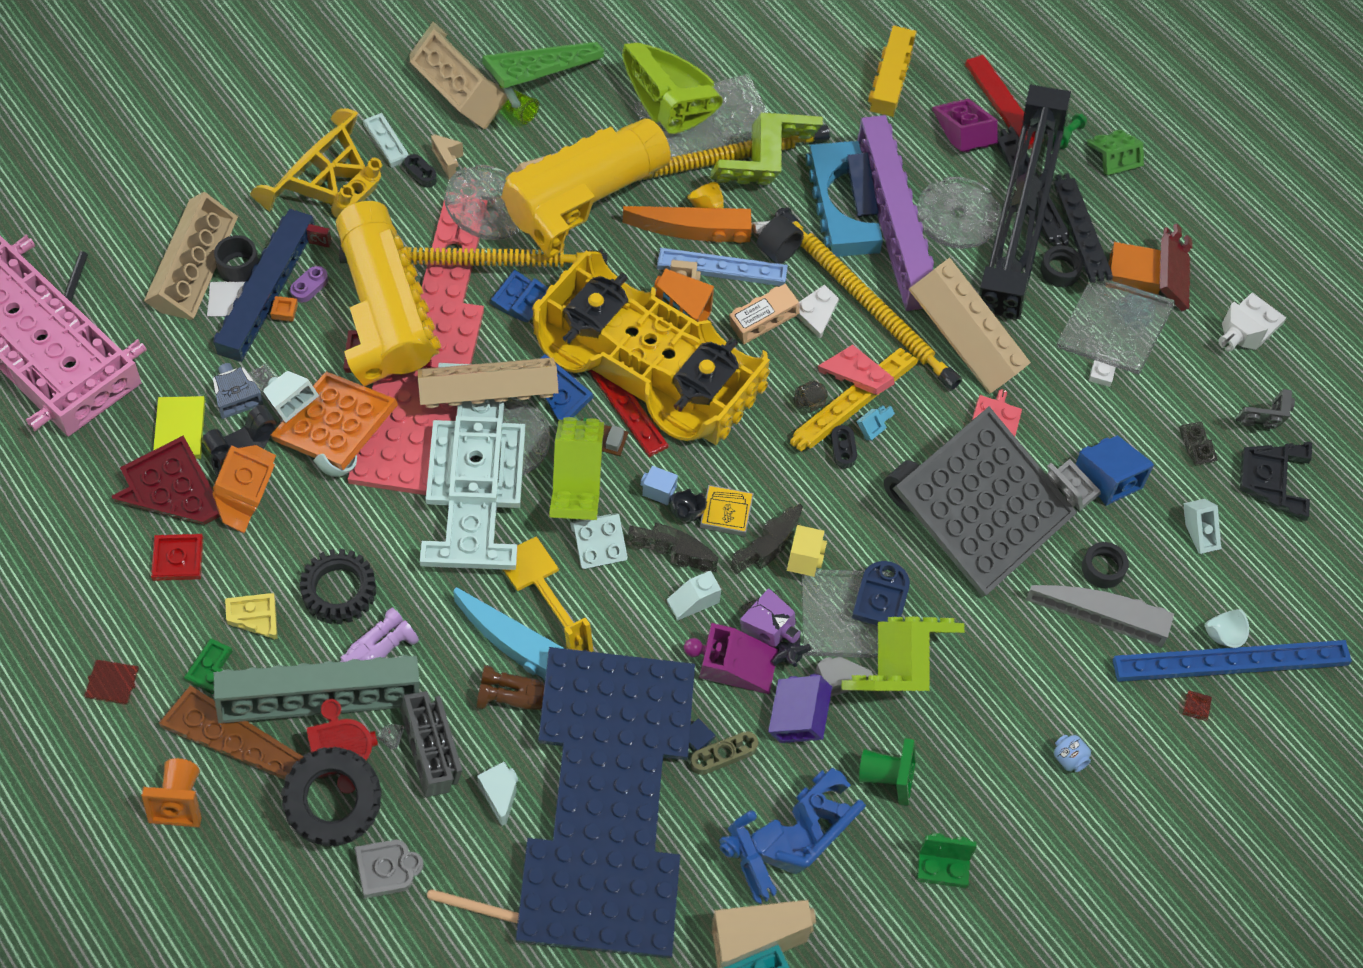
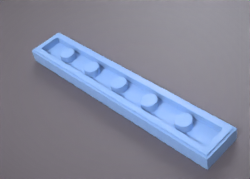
(727, 267)

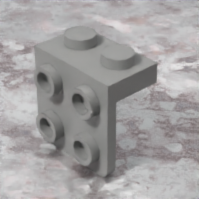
(1073, 484)

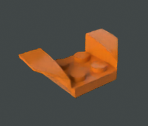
(242, 484)

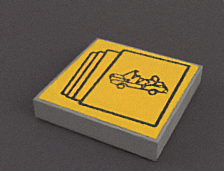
(727, 510)

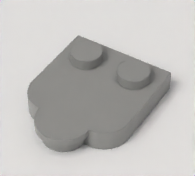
(386, 867)

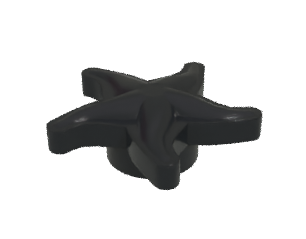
(790, 652)

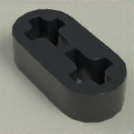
(423, 168)

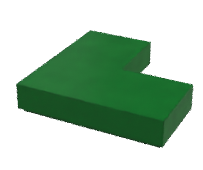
(209, 661)

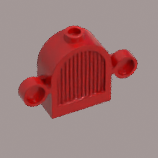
(341, 733)

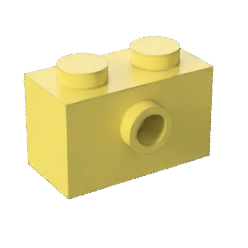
(807, 551)

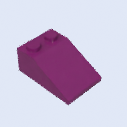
(966, 124)

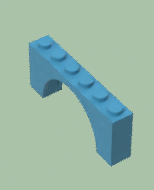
(842, 234)

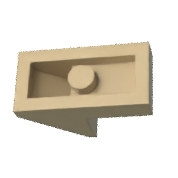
(447, 153)

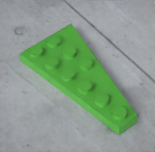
(526, 65)

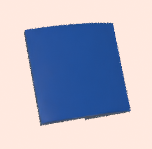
(518, 296)

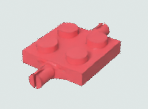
(1007, 413)

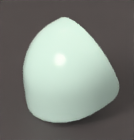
(326, 467)
(1229, 628)

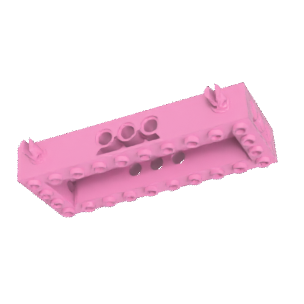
(37, 366)

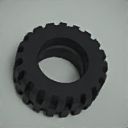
(301, 777)

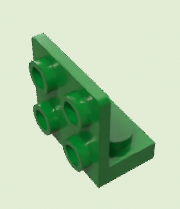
(945, 860)

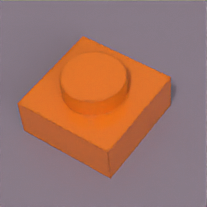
(284, 308)

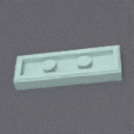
(385, 139)

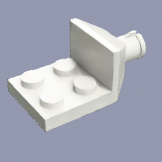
(1249, 323)

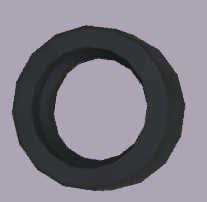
(1061, 253)
(1112, 551)

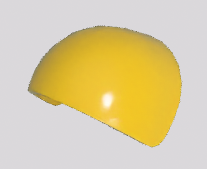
(707, 196)

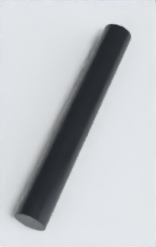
(76, 274)

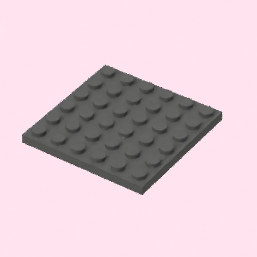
(985, 501)

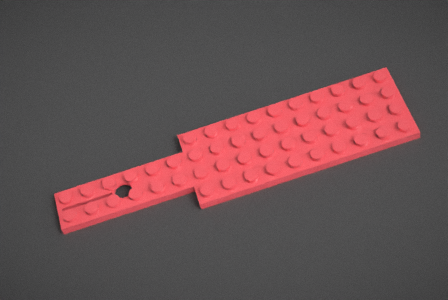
(401, 447)

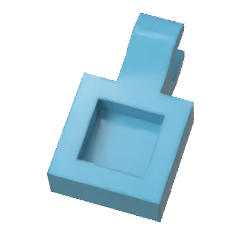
(873, 421)

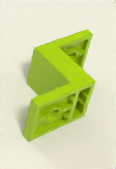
(766, 148)
(577, 469)
(903, 654)

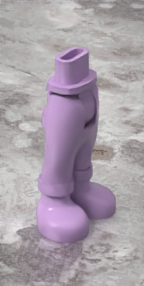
(365, 646)

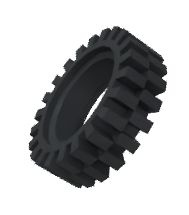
(334, 562)

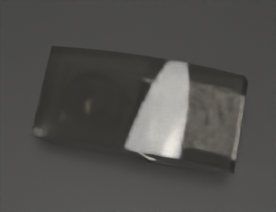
(1196, 443)

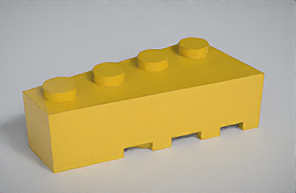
(892, 71)

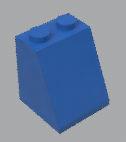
(1114, 468)

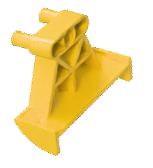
(364, 178)

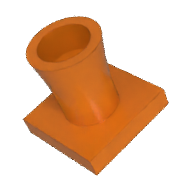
(175, 801)

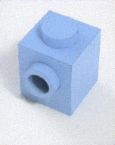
(659, 485)

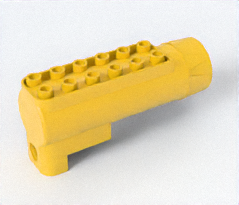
(560, 189)
(391, 313)

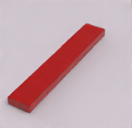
(997, 94)
(632, 415)

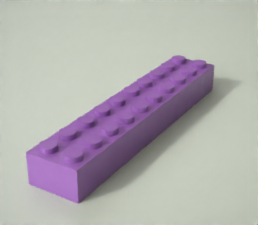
(895, 207)

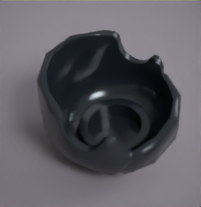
(687, 506)

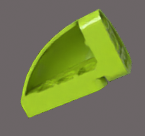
(670, 87)

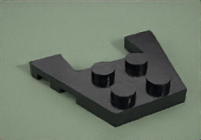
(1265, 475)

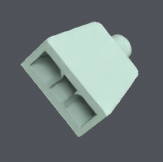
(290, 394)

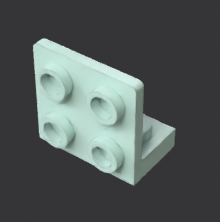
(599, 540)

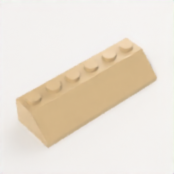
(190, 258)
(969, 326)
(487, 381)

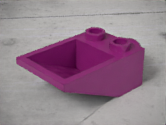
(736, 660)

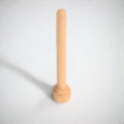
(473, 906)

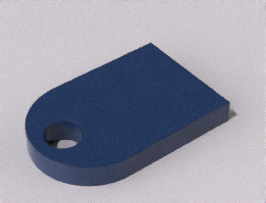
(881, 595)

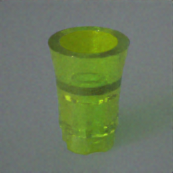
(528, 108)

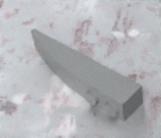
(1107, 610)

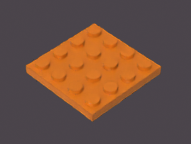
(336, 421)

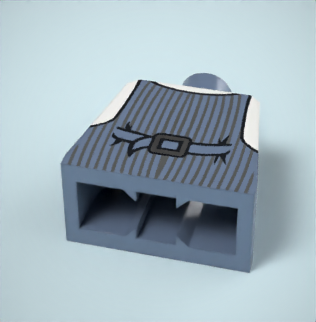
(235, 391)

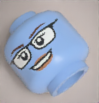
(1072, 753)

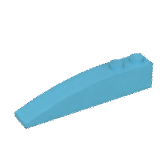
(506, 634)

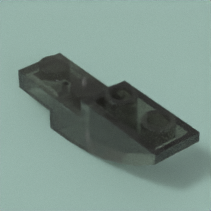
(774, 539)
(683, 548)

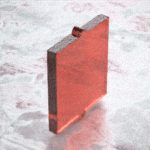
(111, 682)

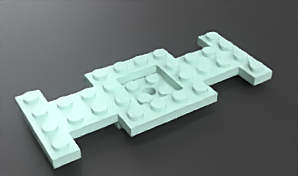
(474, 487)

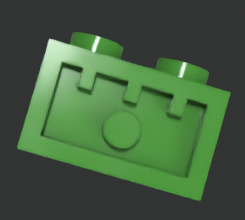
(1119, 151)

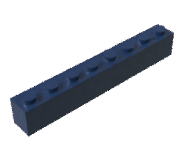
(264, 284)

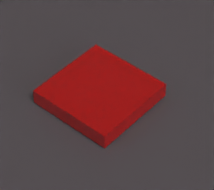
(177, 557)

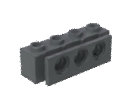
(425, 740)

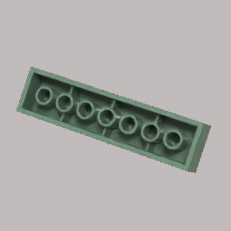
(304, 688)

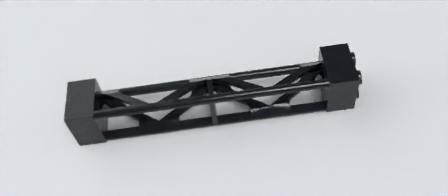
(1005, 286)

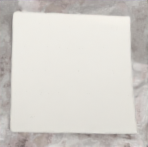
(222, 297)

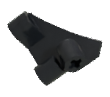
(255, 432)

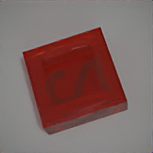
(1197, 705)

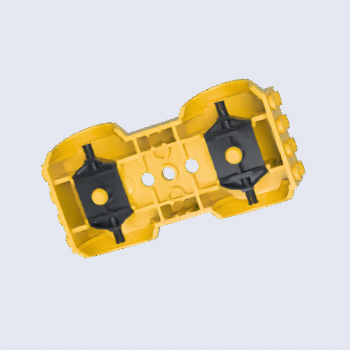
(688, 396)

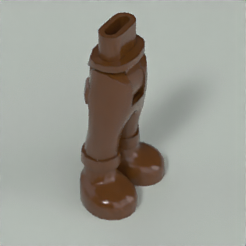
(528, 696)

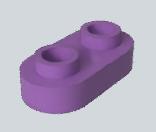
(311, 284)

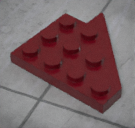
(169, 484)

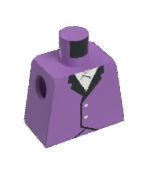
(770, 620)

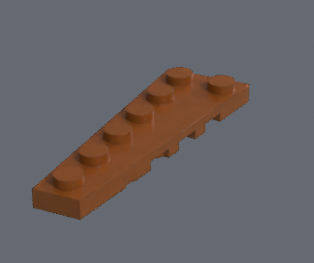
(196, 719)

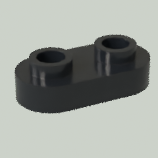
(843, 448)

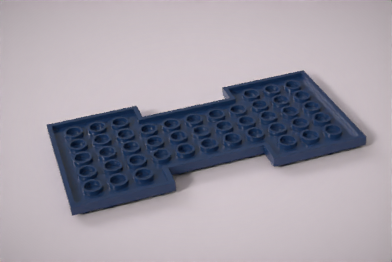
(600, 873)

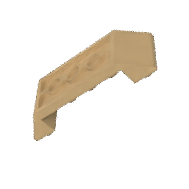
(457, 77)

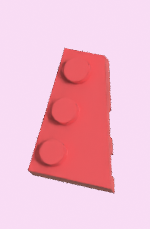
(857, 368)

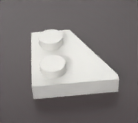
(818, 309)

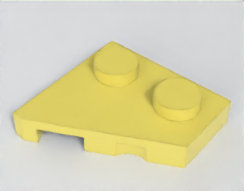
(253, 614)

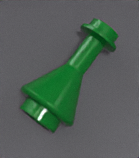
(1078, 121)

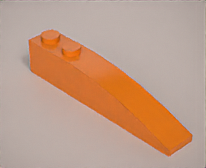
(692, 223)

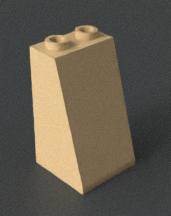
(753, 929)

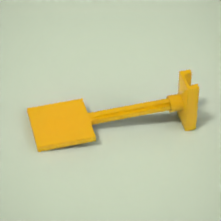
(531, 568)

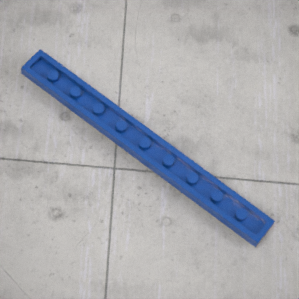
(1231, 660)

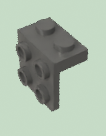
(1270, 419)

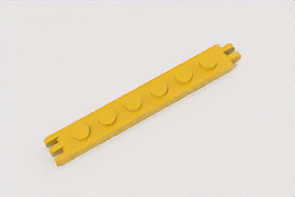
(847, 404)

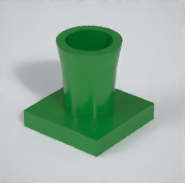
(890, 769)

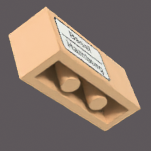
(764, 313)

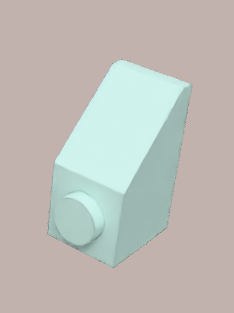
(1203, 525)
(695, 596)
(499, 789)

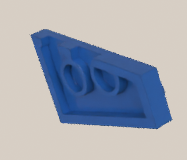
(571, 395)

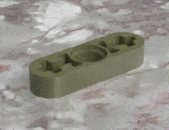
(705, 753)

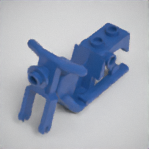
(793, 846)

